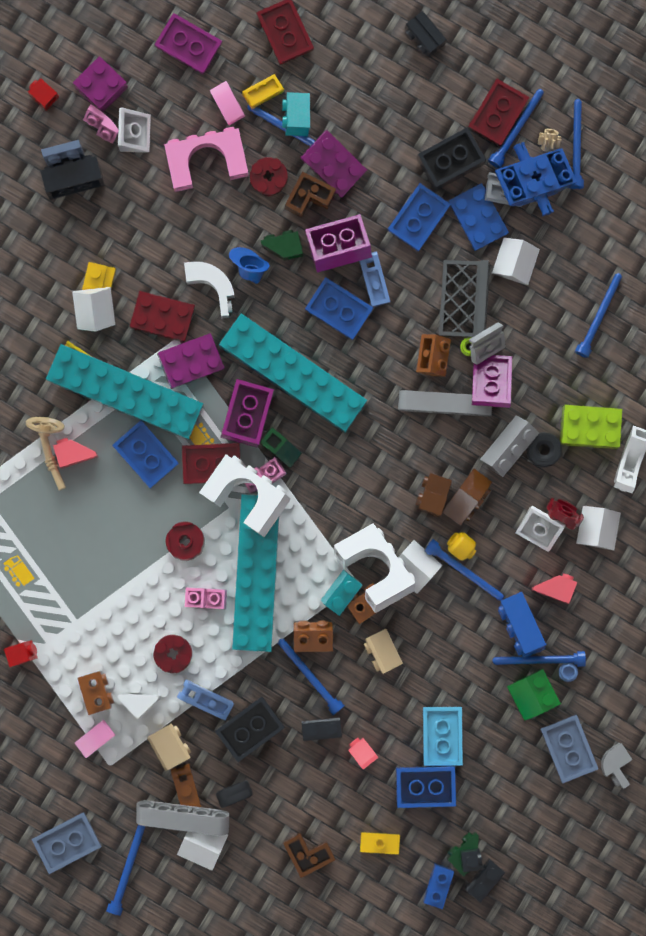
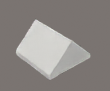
(133, 131)
(516, 260)
(94, 309)
(540, 528)
(598, 528)
(419, 564)
(138, 704)
(202, 848)

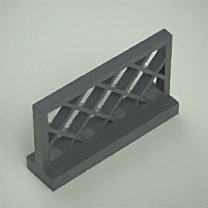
(480, 295)

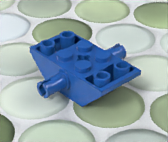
(535, 178)

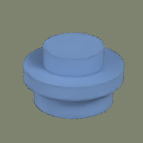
(568, 672)

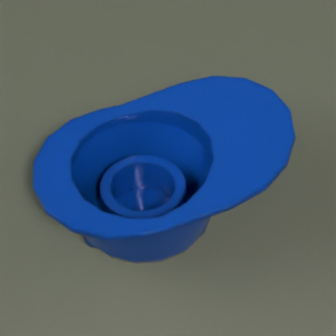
(249, 264)

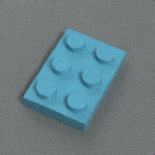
(442, 736)

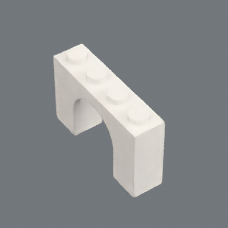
(231, 474)
(371, 543)

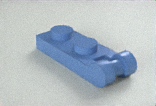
(375, 281)
(206, 700)

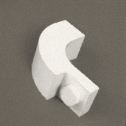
(208, 274)
(631, 460)

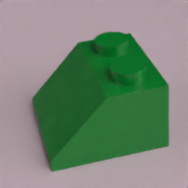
(533, 695)

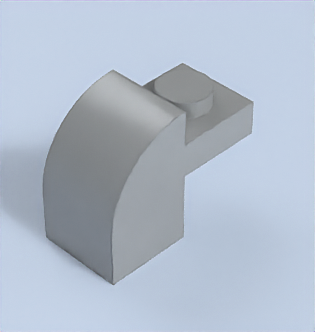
(613, 761)

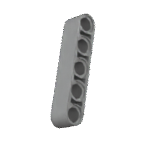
(440, 403)
(182, 817)

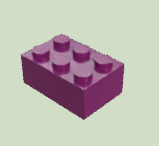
(338, 243)
(247, 413)

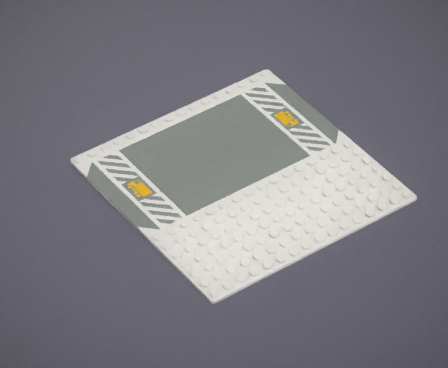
(100, 589)

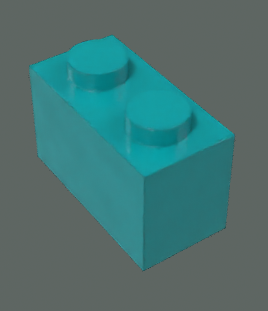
(296, 114)
(341, 592)

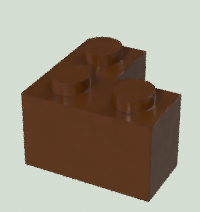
(309, 190)
(434, 495)
(468, 497)
(307, 860)

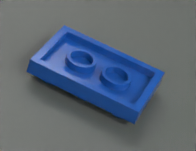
(419, 217)
(478, 217)
(339, 308)
(145, 454)

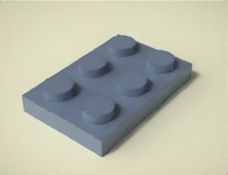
(58, 154)
(569, 748)
(66, 842)

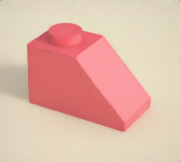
(71, 453)
(557, 588)
(362, 752)

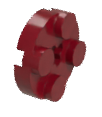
(262, 185)
(564, 512)
(194, 547)
(178, 644)

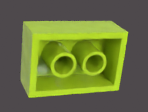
(591, 426)

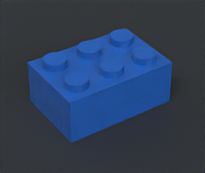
(521, 625)
(425, 786)

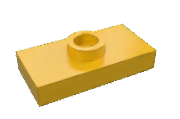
(263, 91)
(379, 843)

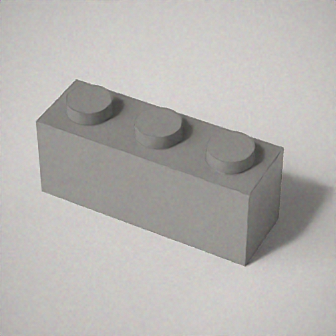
(509, 446)

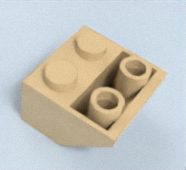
(383, 651)
(169, 747)

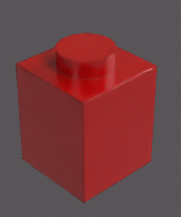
(43, 93)
(21, 653)

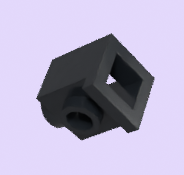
(471, 860)

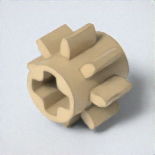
(549, 140)

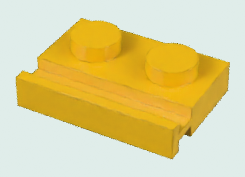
(98, 276)

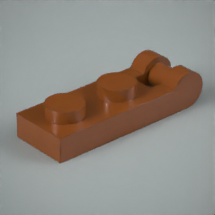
(186, 789)

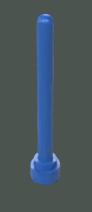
(278, 123)
(577, 145)
(497, 158)
(584, 348)
(434, 549)
(577, 659)
(333, 704)
(116, 905)

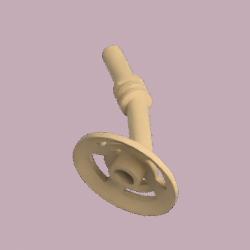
(44, 429)

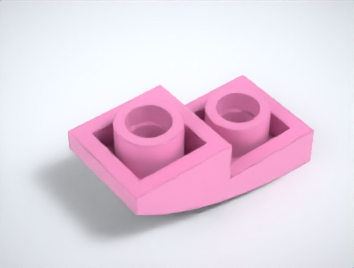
(227, 103)
(106, 128)
(272, 470)
(205, 598)
(94, 739)

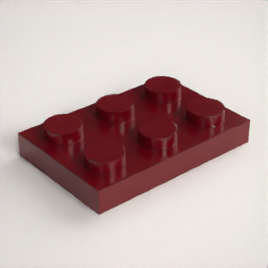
(285, 31)
(498, 112)
(162, 316)
(202, 460)

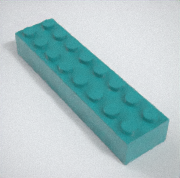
(293, 373)
(124, 392)
(254, 584)

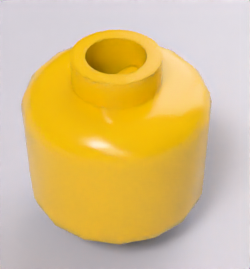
(461, 546)

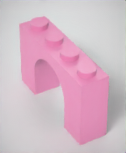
(226, 142)

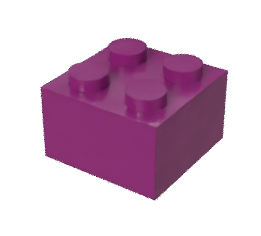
(100, 84)

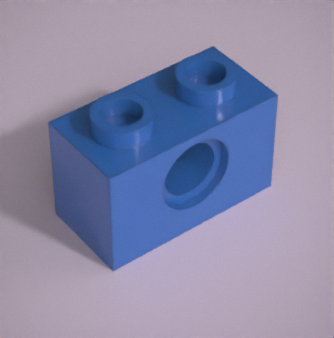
(438, 886)

